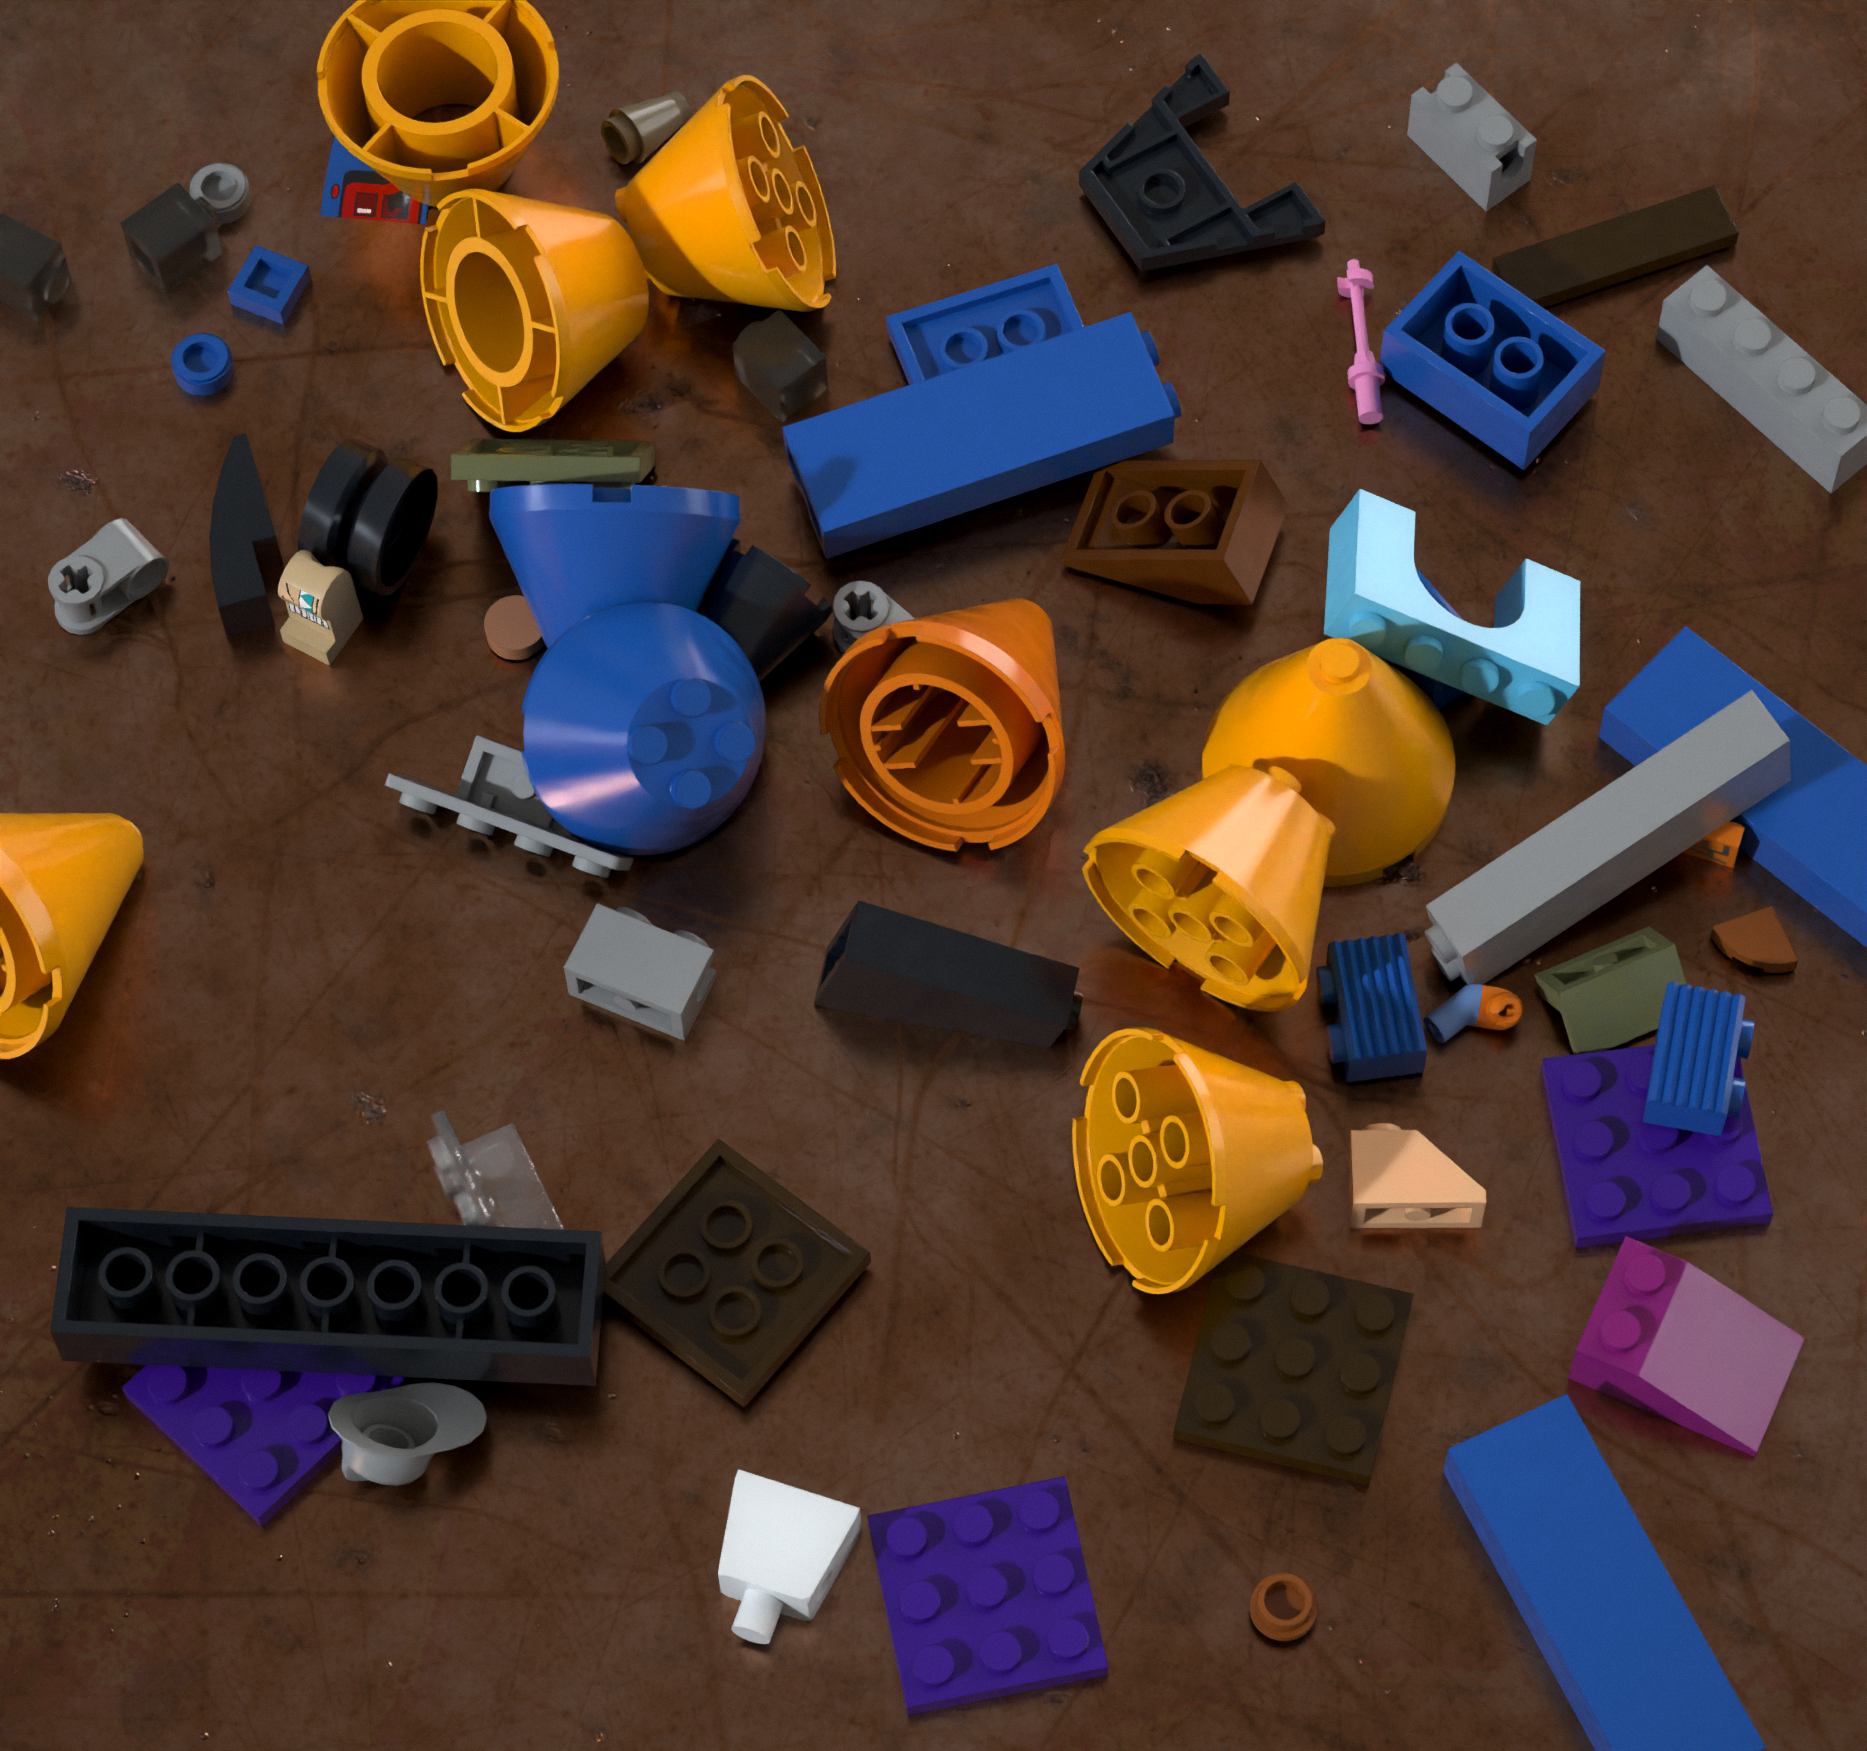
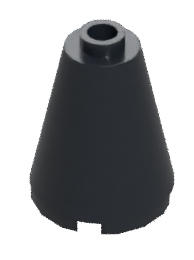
(762, 606)

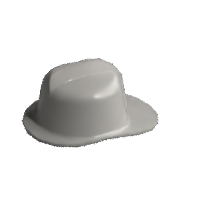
(398, 1430)

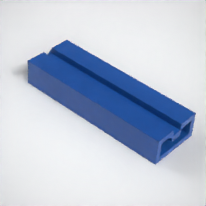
(981, 434)
(1803, 832)
(1594, 1588)

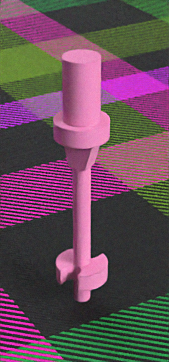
(1365, 374)

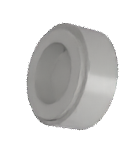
(224, 188)

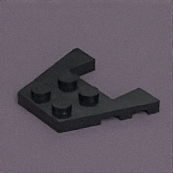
(1167, 196)

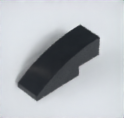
(241, 543)

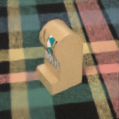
(319, 606)

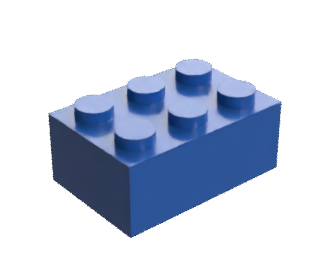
(1491, 360)

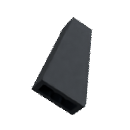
(945, 979)

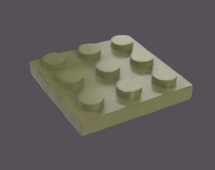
(498, 462)

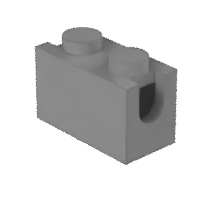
(1472, 138)
(641, 970)

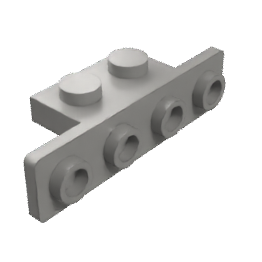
(500, 795)

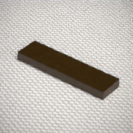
(1619, 248)

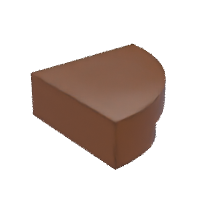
(1756, 941)

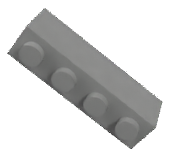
(1766, 377)

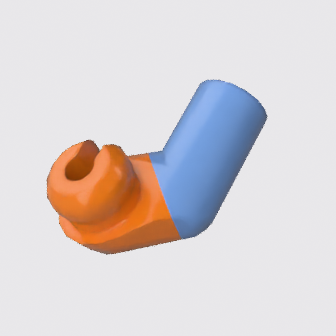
(1476, 1007)

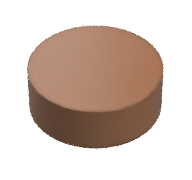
(512, 629)

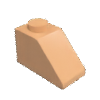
(1408, 1183)

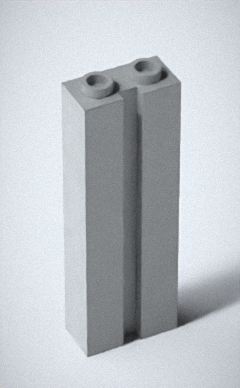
(1609, 842)

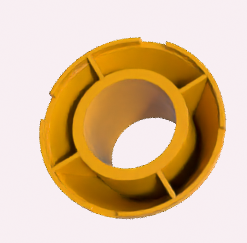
(410, 55)
(528, 300)

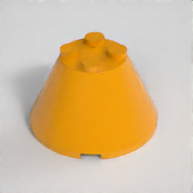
(733, 208)
(1221, 883)
(1184, 1155)

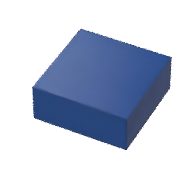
(269, 284)

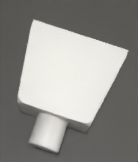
(782, 1552)

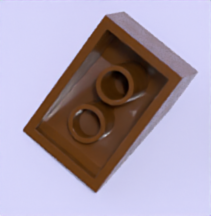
(1180, 527)

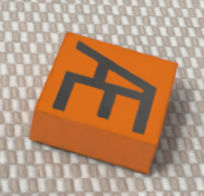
(1720, 845)

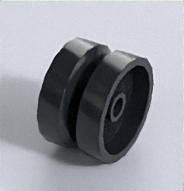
(369, 515)

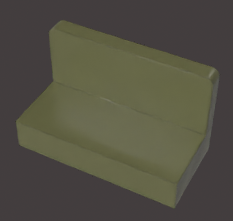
(1612, 990)

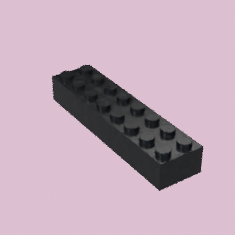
(329, 1296)

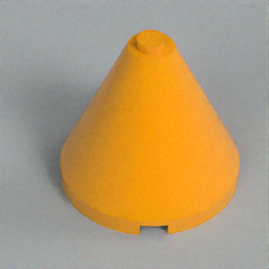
(1355, 740)
(57, 900)

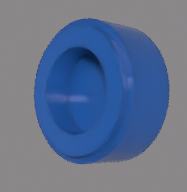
(202, 364)

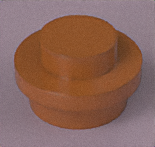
(1283, 1606)

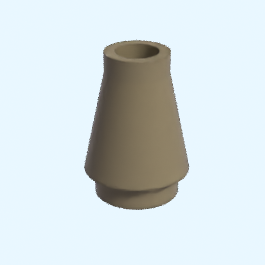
(642, 127)

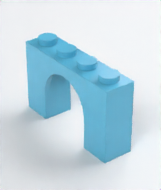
(1381, 604)

